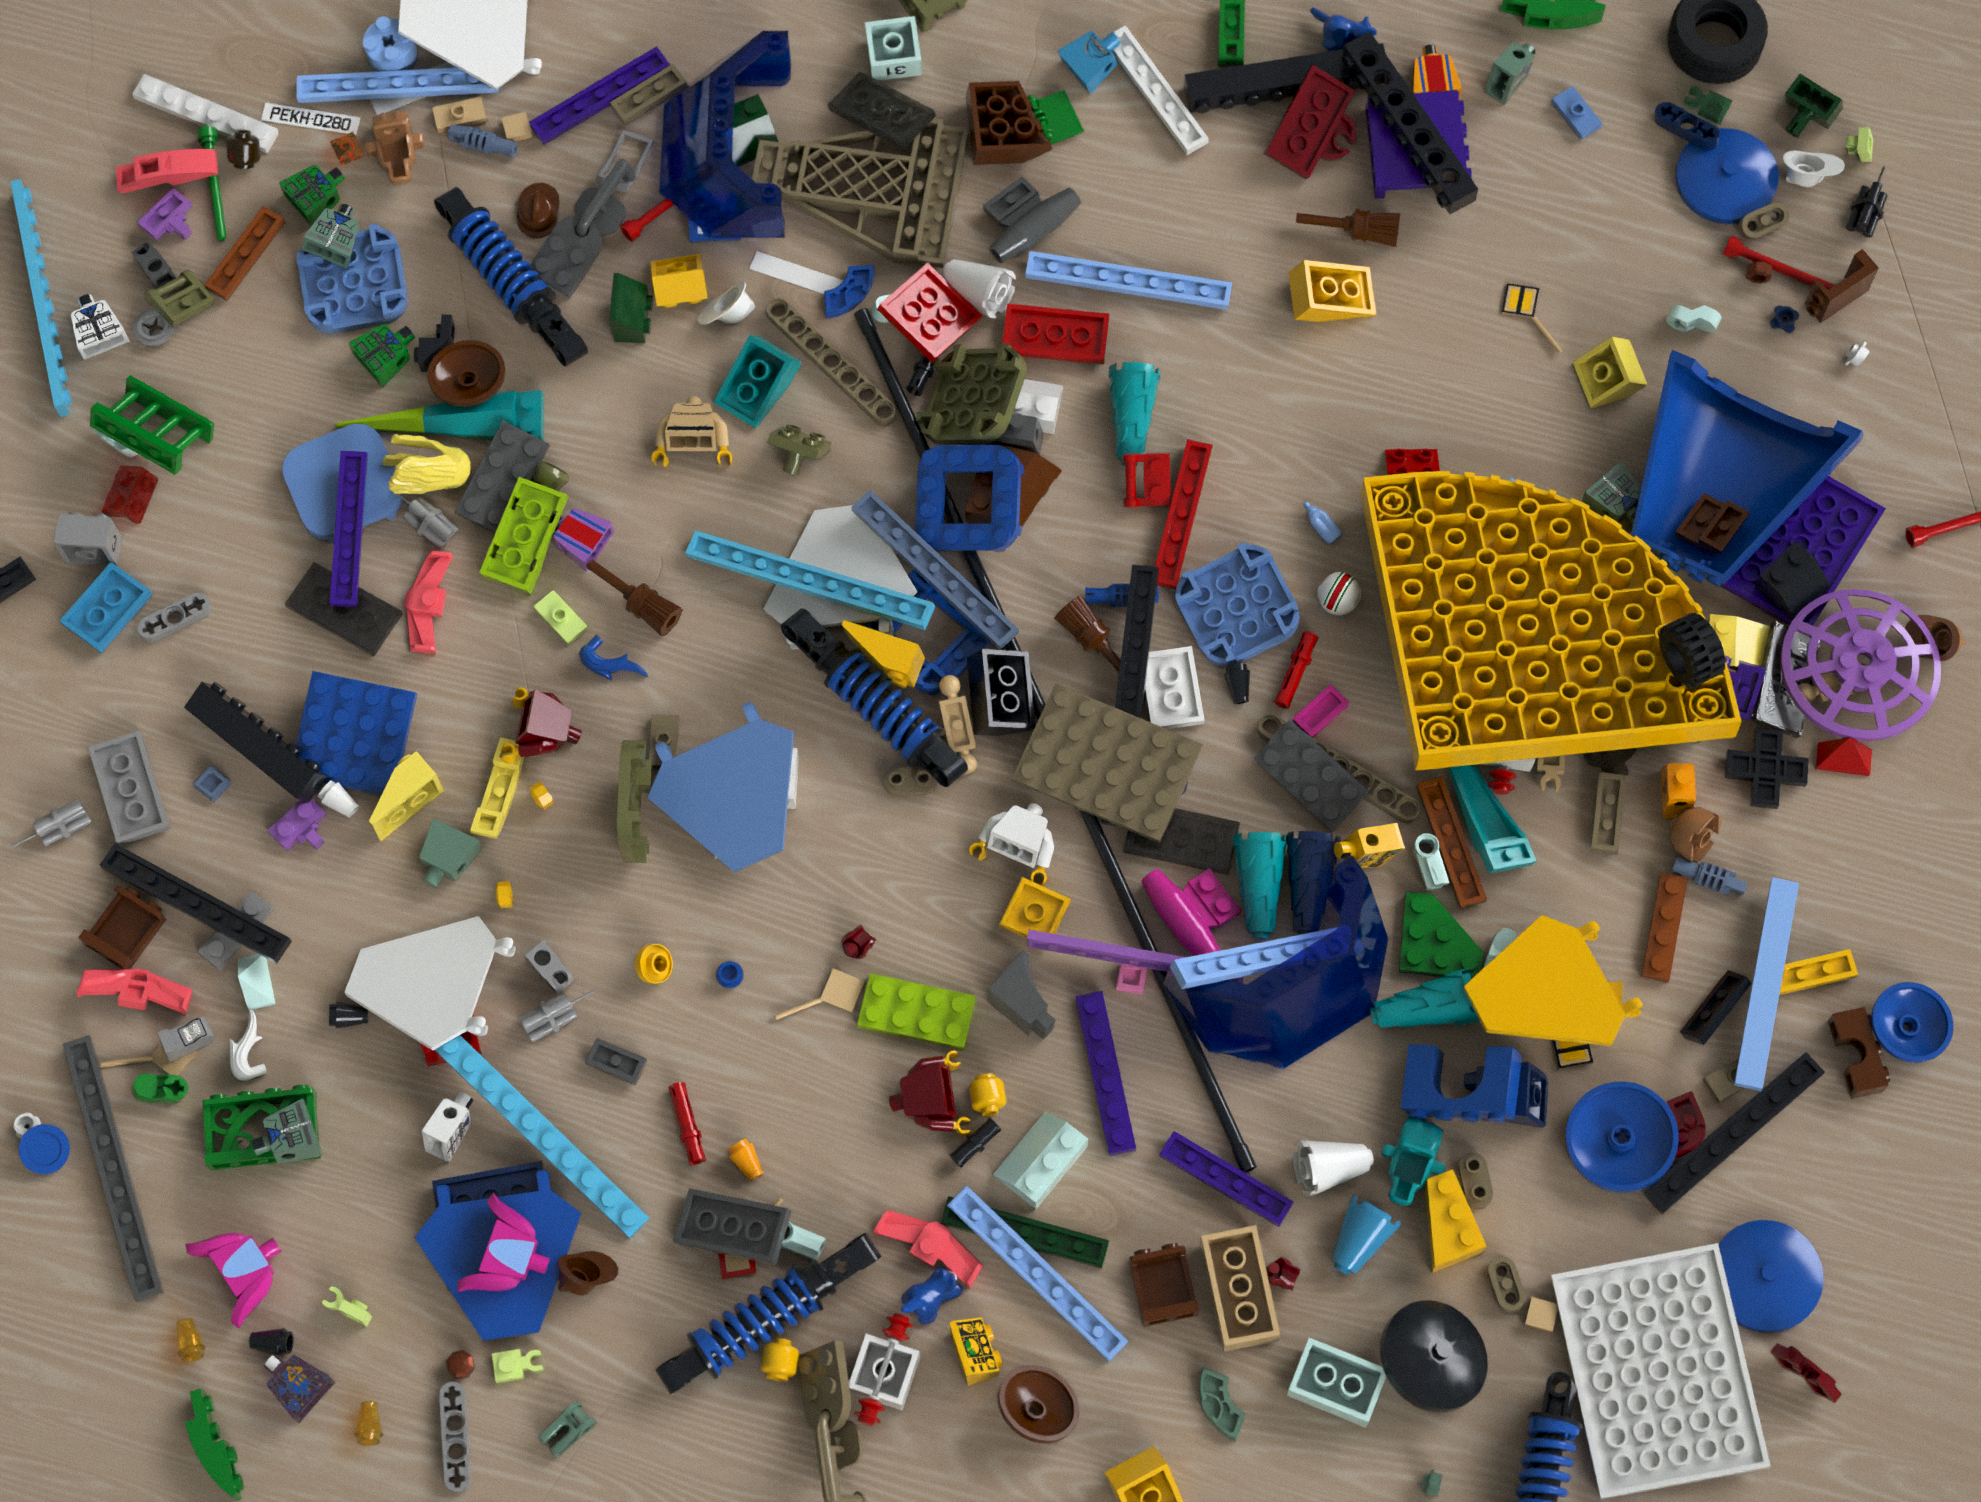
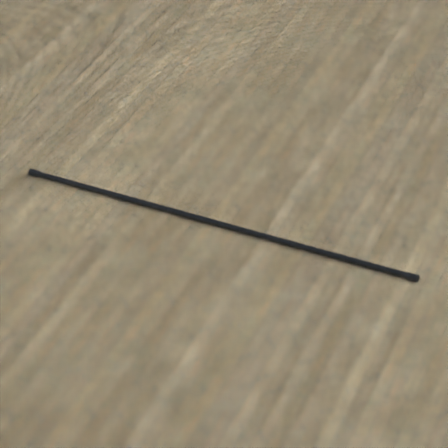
(1239, 1147)

